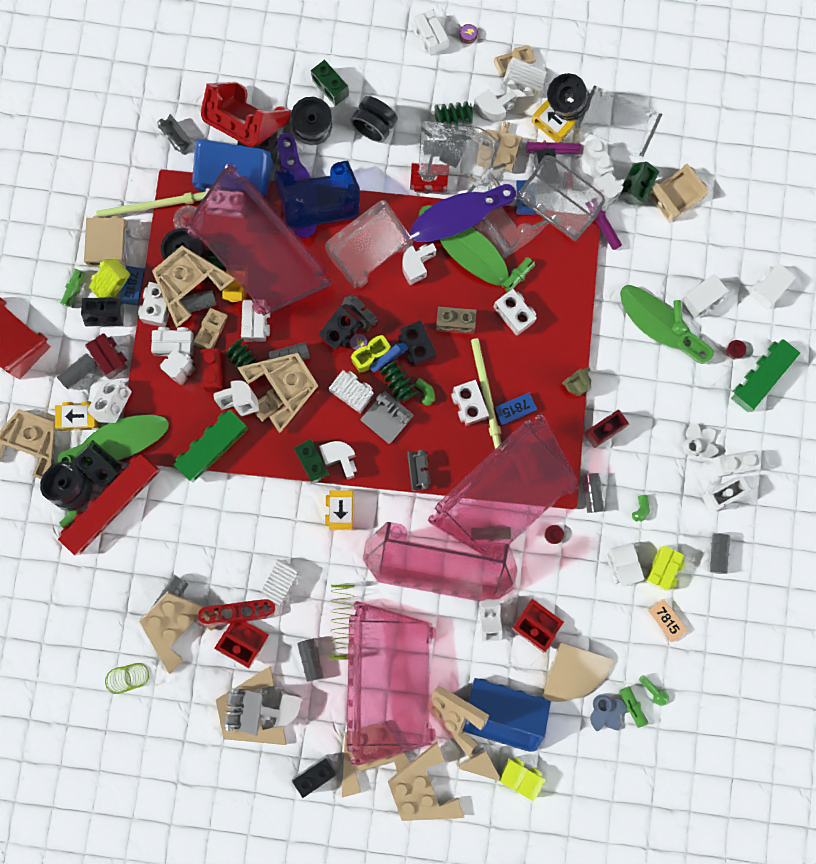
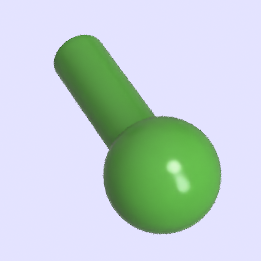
(679, 327)
(659, 696)

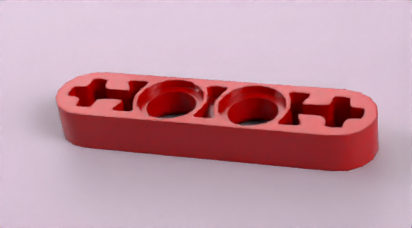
(237, 616)

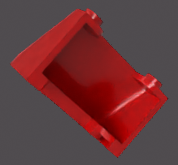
(227, 111)
(18, 344)

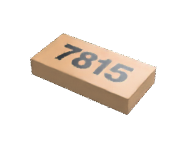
(667, 620)

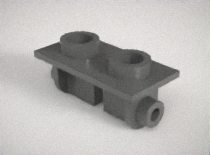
(175, 134)
(357, 305)
(419, 478)

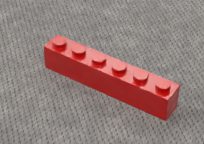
(109, 504)

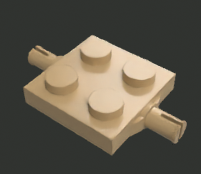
(508, 147)

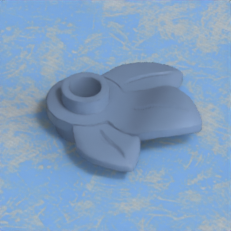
(608, 714)

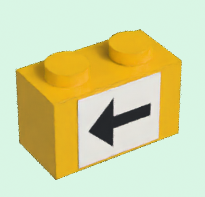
(551, 124)
(74, 417)
(340, 510)

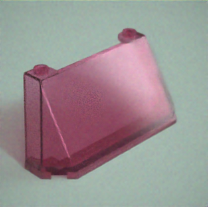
(255, 243)
(507, 489)
(439, 569)
(387, 684)

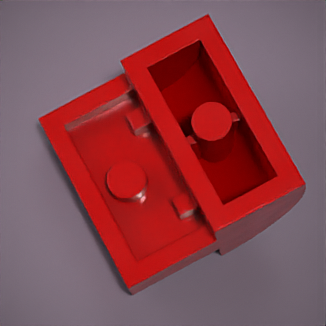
(537, 625)
(242, 643)

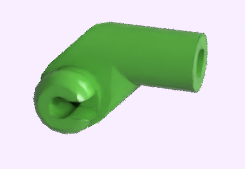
(428, 391)
(644, 509)
(69, 519)

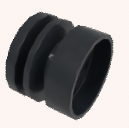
(565, 87)

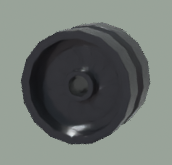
(374, 119)
(311, 120)
(177, 238)
(66, 486)

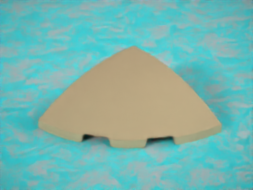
(574, 673)

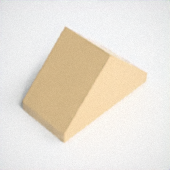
(480, 765)

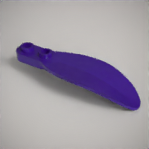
(298, 171)
(459, 213)

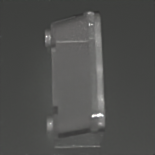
(497, 224)

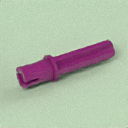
(560, 148)
(608, 230)

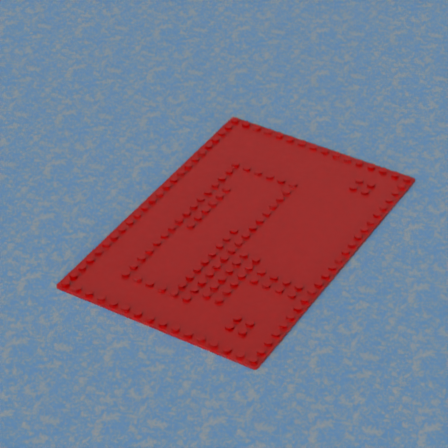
(533, 362)

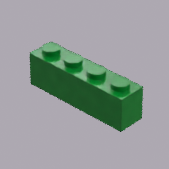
(765, 375)
(210, 446)

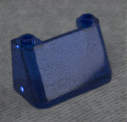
(320, 198)

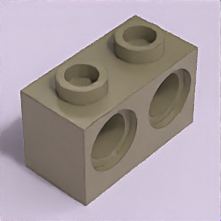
(456, 320)

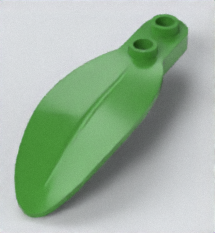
(475, 255)
(656, 321)
(123, 437)

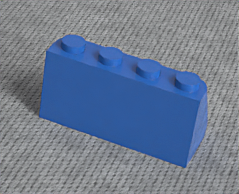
(213, 156)
(514, 716)

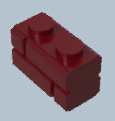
(106, 355)
(606, 428)

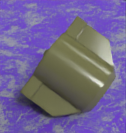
(579, 382)

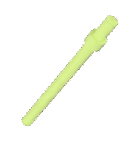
(188, 198)
(494, 429)

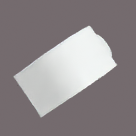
(492, 108)
(412, 262)
(239, 396)
(339, 452)
(490, 620)
(285, 710)

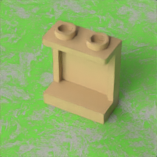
(678, 192)
(104, 240)

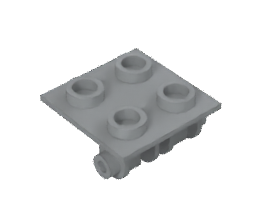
(387, 417)
(244, 711)

